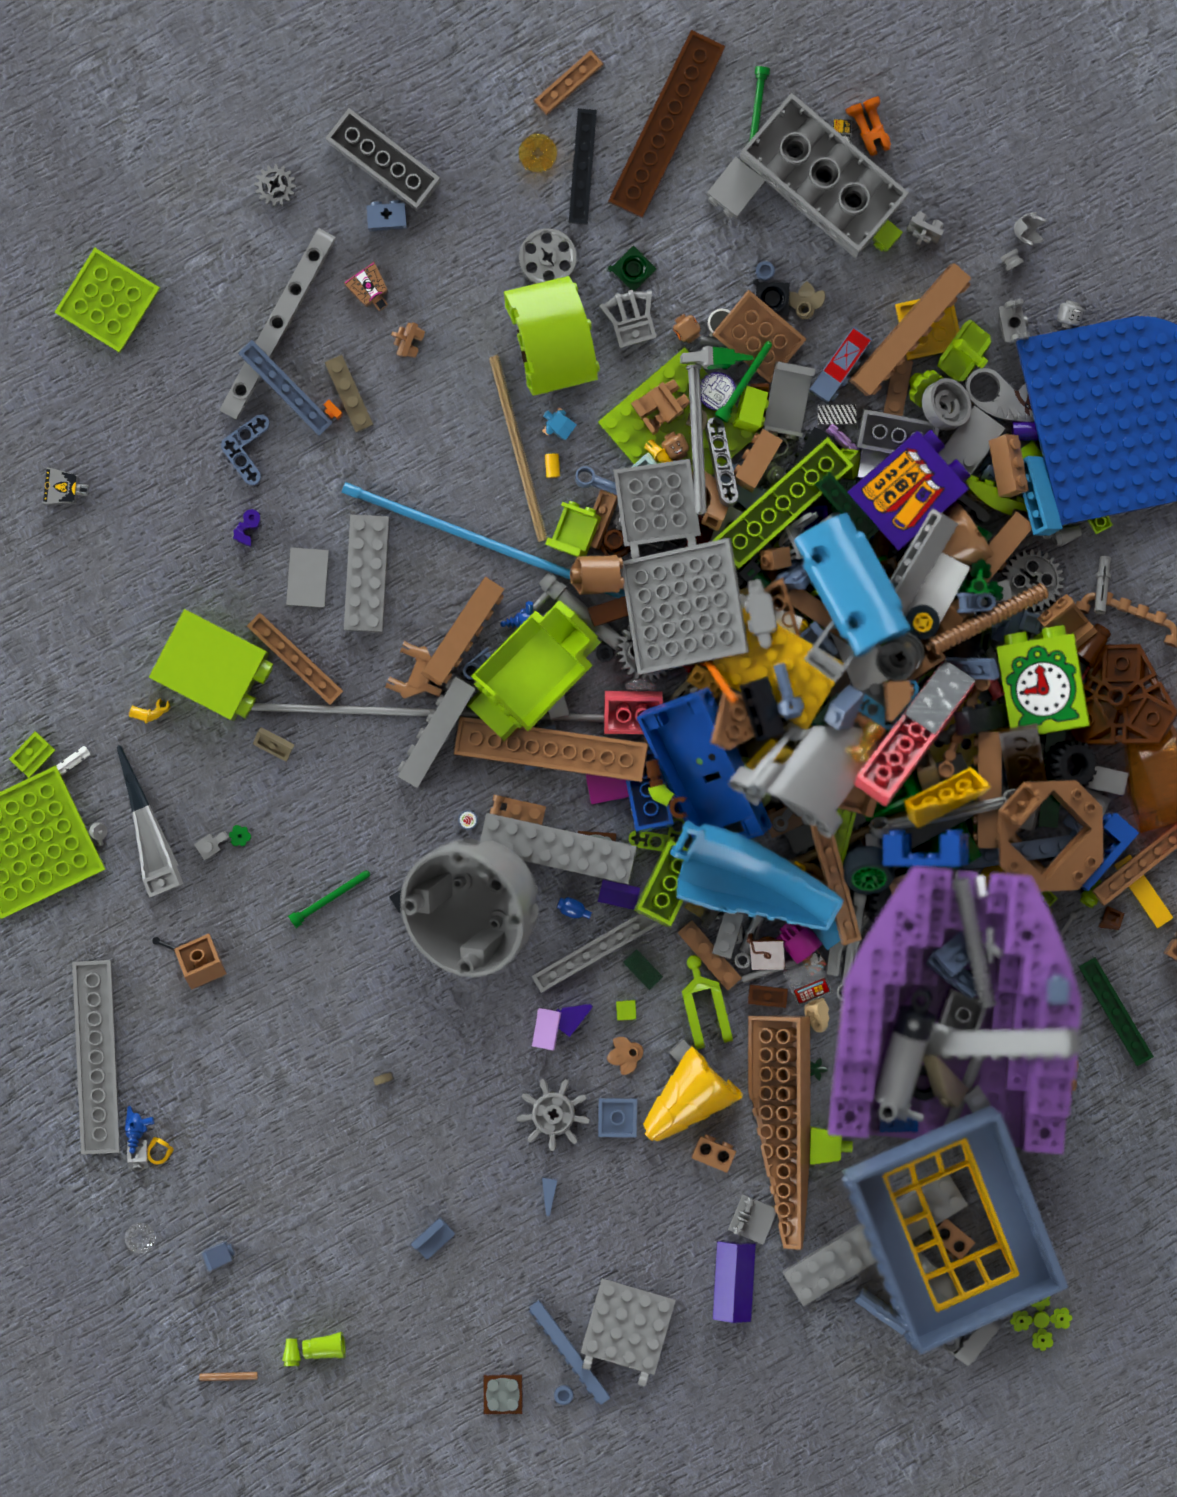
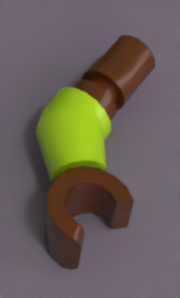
(660, 792)

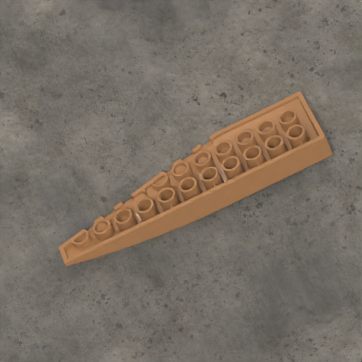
(782, 1111)

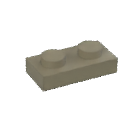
(273, 744)

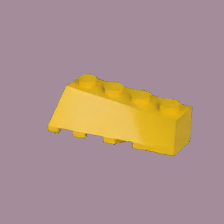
(945, 797)

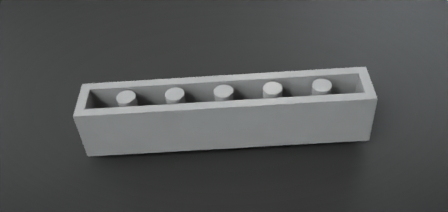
(921, 556)
(436, 732)

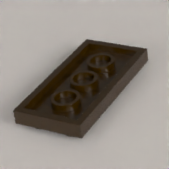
(1022, 755)

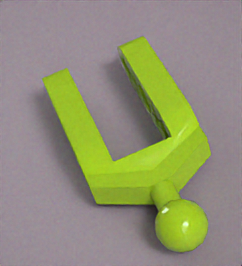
(698, 984)

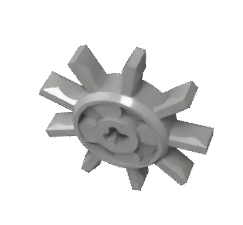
(547, 1103)

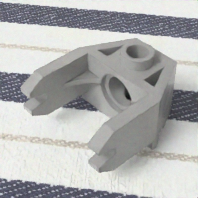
(1013, 310)
(793, 531)

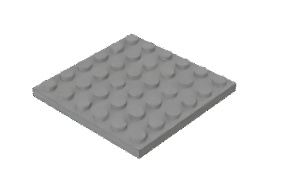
(684, 607)

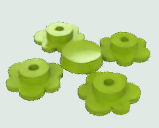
(1041, 1320)

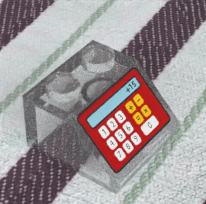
(807, 981)

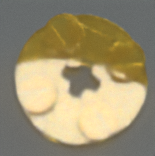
(530, 161)

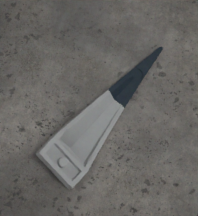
(156, 858)

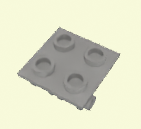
(752, 1219)

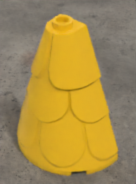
(689, 1097)

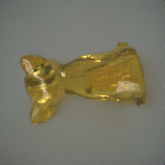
(871, 733)

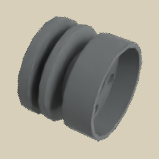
(900, 657)

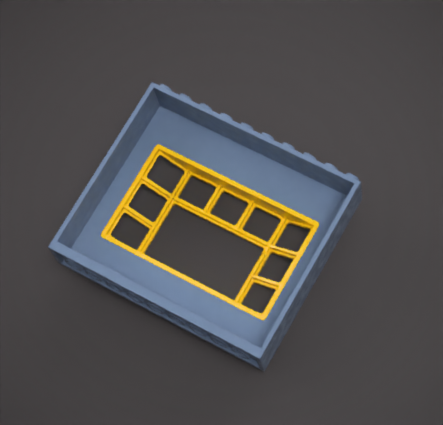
(1009, 1210)

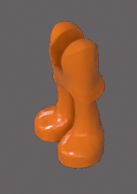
(878, 131)

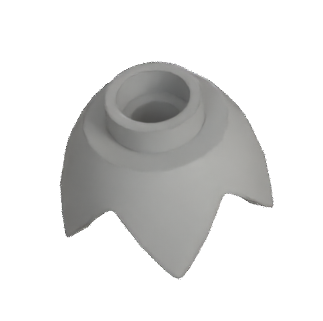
(1026, 228)

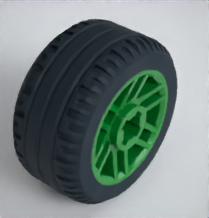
(865, 870)

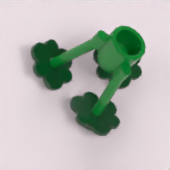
(980, 571)

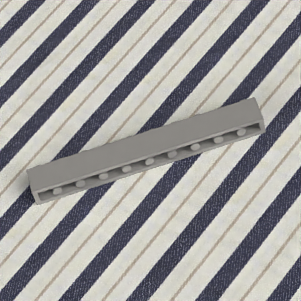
(1004, 1042)

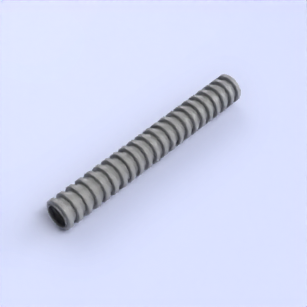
(974, 943)

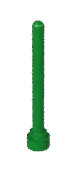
(761, 75)
(724, 412)
(298, 918)

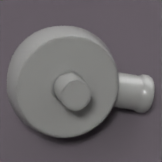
(98, 832)

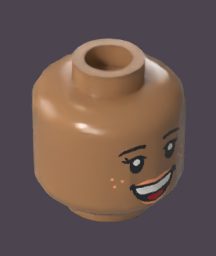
(675, 446)

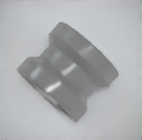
(1012, 259)

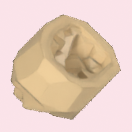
(818, 1014)

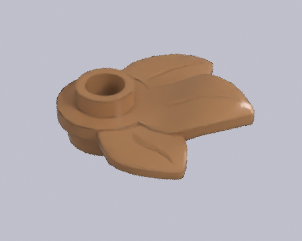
(622, 1055)

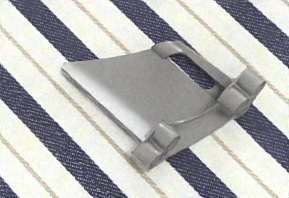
(812, 778)

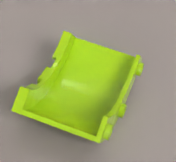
(553, 335)

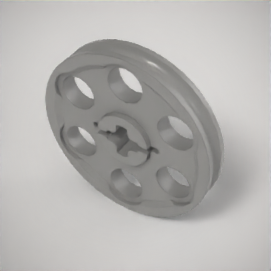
(550, 248)

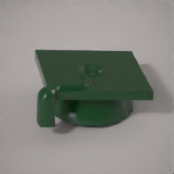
(633, 268)

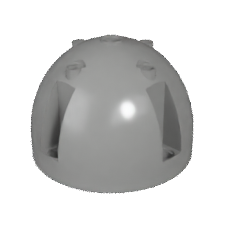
(462, 911)

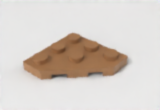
(732, 723)

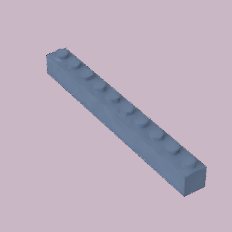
(567, 1349)

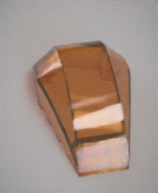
(1153, 782)

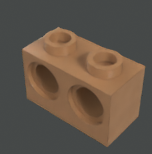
(712, 1157)
(954, 1235)

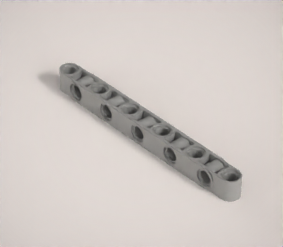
(284, 310)

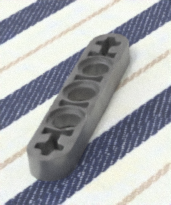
(724, 453)

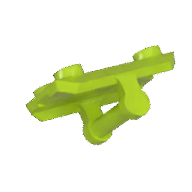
(965, 352)

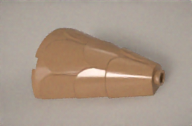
(966, 542)

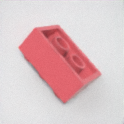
(623, 708)

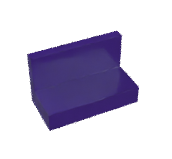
(618, 894)

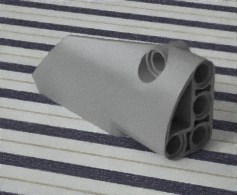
(968, 1345)

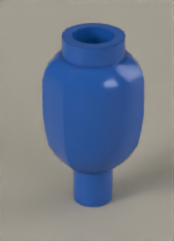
(572, 908)

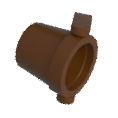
(614, 543)

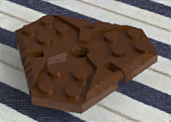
(1143, 712)

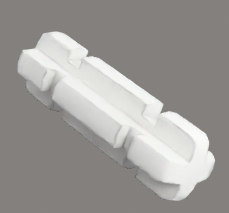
(73, 760)

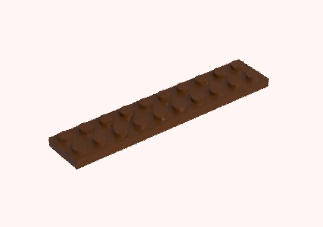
(666, 124)

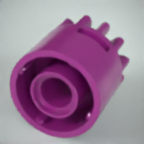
(799, 941)

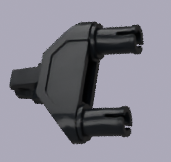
(973, 647)

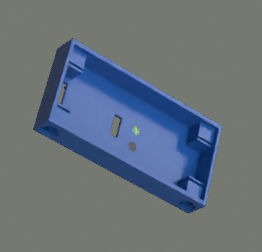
(681, 741)

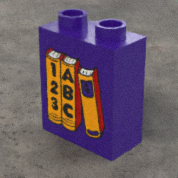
(908, 486)

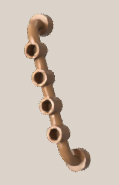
(1141, 612)
(946, 769)

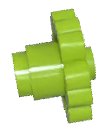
(920, 382)

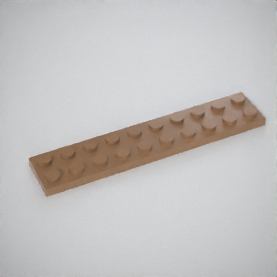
(553, 750)

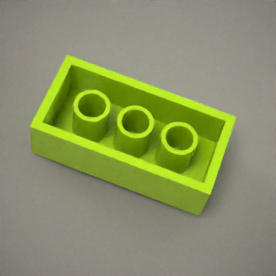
(660, 894)

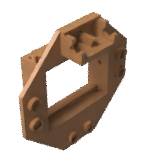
(1080, 855)

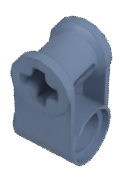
(972, 602)
(476, 662)

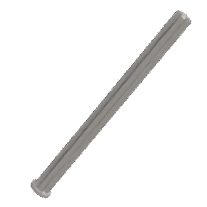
(697, 438)

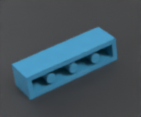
(1040, 498)

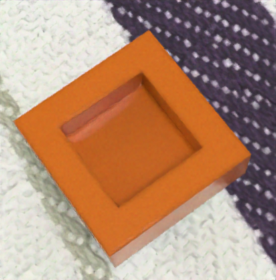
(332, 411)

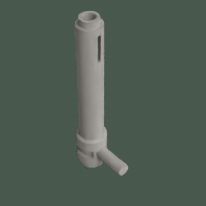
(559, 591)

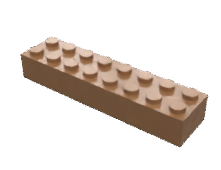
(909, 330)

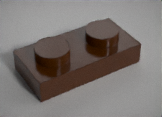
(767, 996)

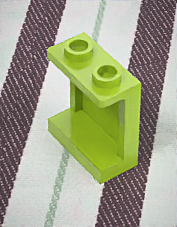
(574, 530)

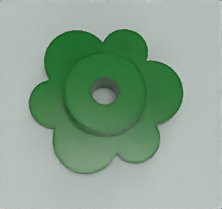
(246, 836)

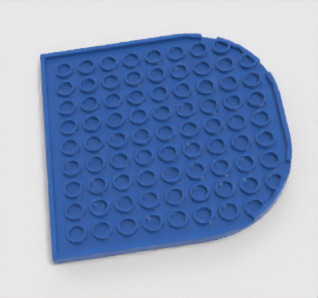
(1106, 414)

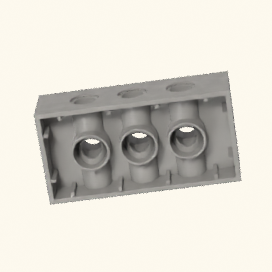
(829, 152)

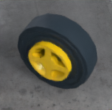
(925, 627)

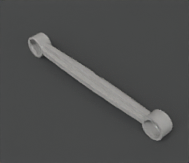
(965, 810)

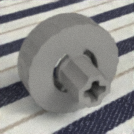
(936, 406)

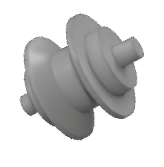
(773, 473)

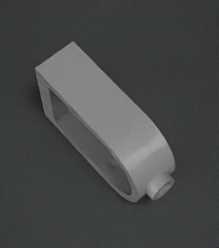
(823, 661)

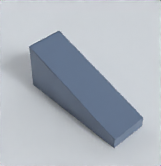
(549, 1187)

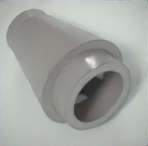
(1066, 535)

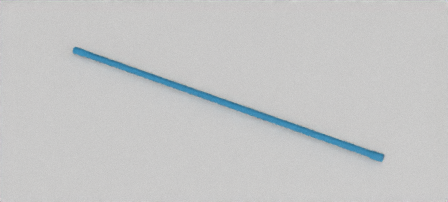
(359, 493)

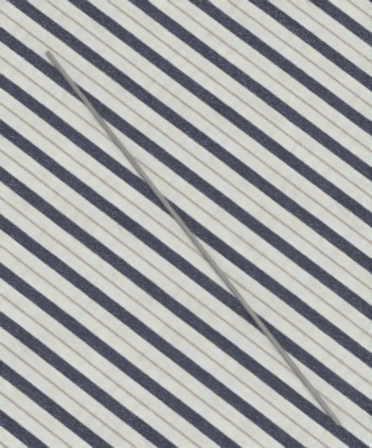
(397, 711)

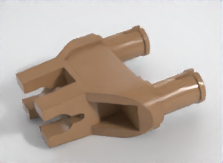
(417, 682)

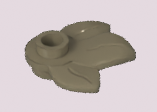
(806, 298)

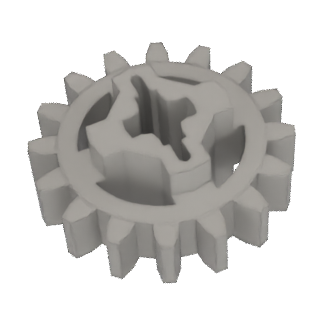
(279, 177)

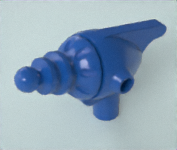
(520, 617)
(135, 1128)

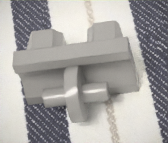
(924, 230)

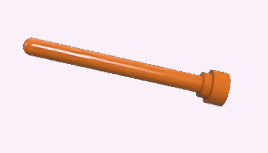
(720, 681)

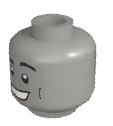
(1070, 314)

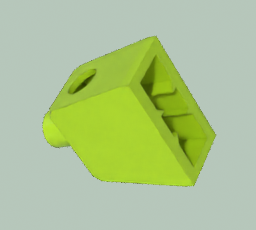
(826, 1147)

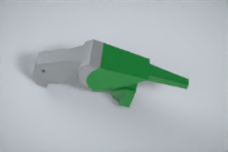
(714, 357)

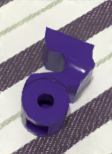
(251, 521)

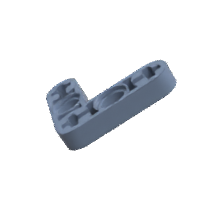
(240, 444)

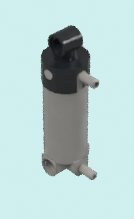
(905, 1057)

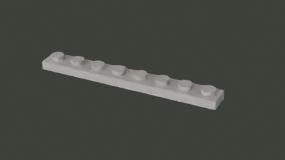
(593, 951)

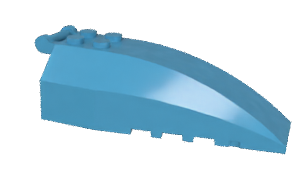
(744, 877)

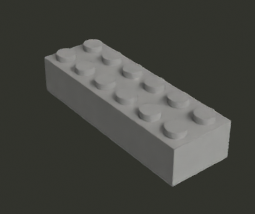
(383, 159)
(366, 573)

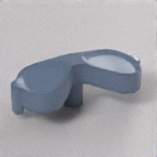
(1070, 822)

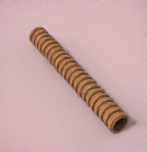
(987, 619)

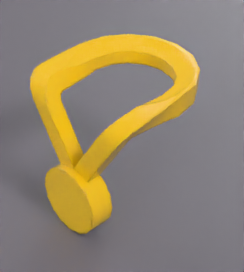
(170, 1150)

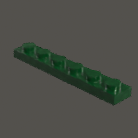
(1115, 1011)

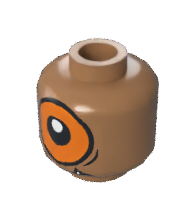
(686, 328)

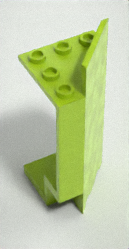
(532, 670)

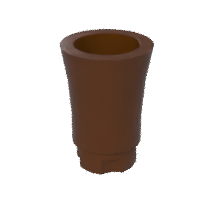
(1092, 647)

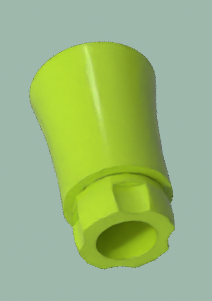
(325, 1347)

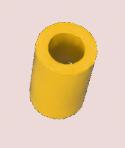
(552, 465)

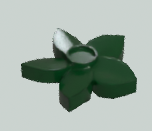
(816, 1068)

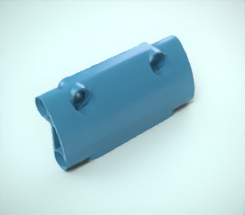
(852, 584)

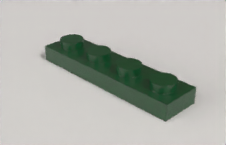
(846, 504)

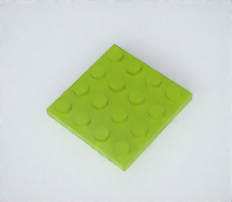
(107, 300)

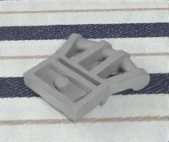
(635, 329)

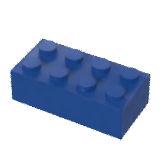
(646, 812)

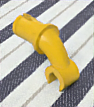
(658, 452)
(149, 715)

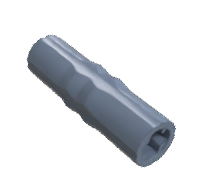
(879, 1309)

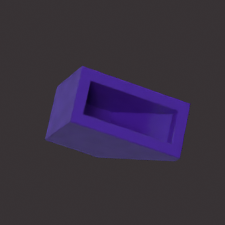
(572, 1017)

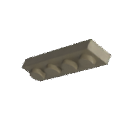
(348, 393)

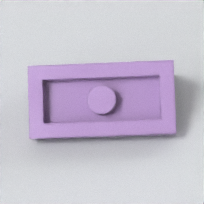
(546, 1029)

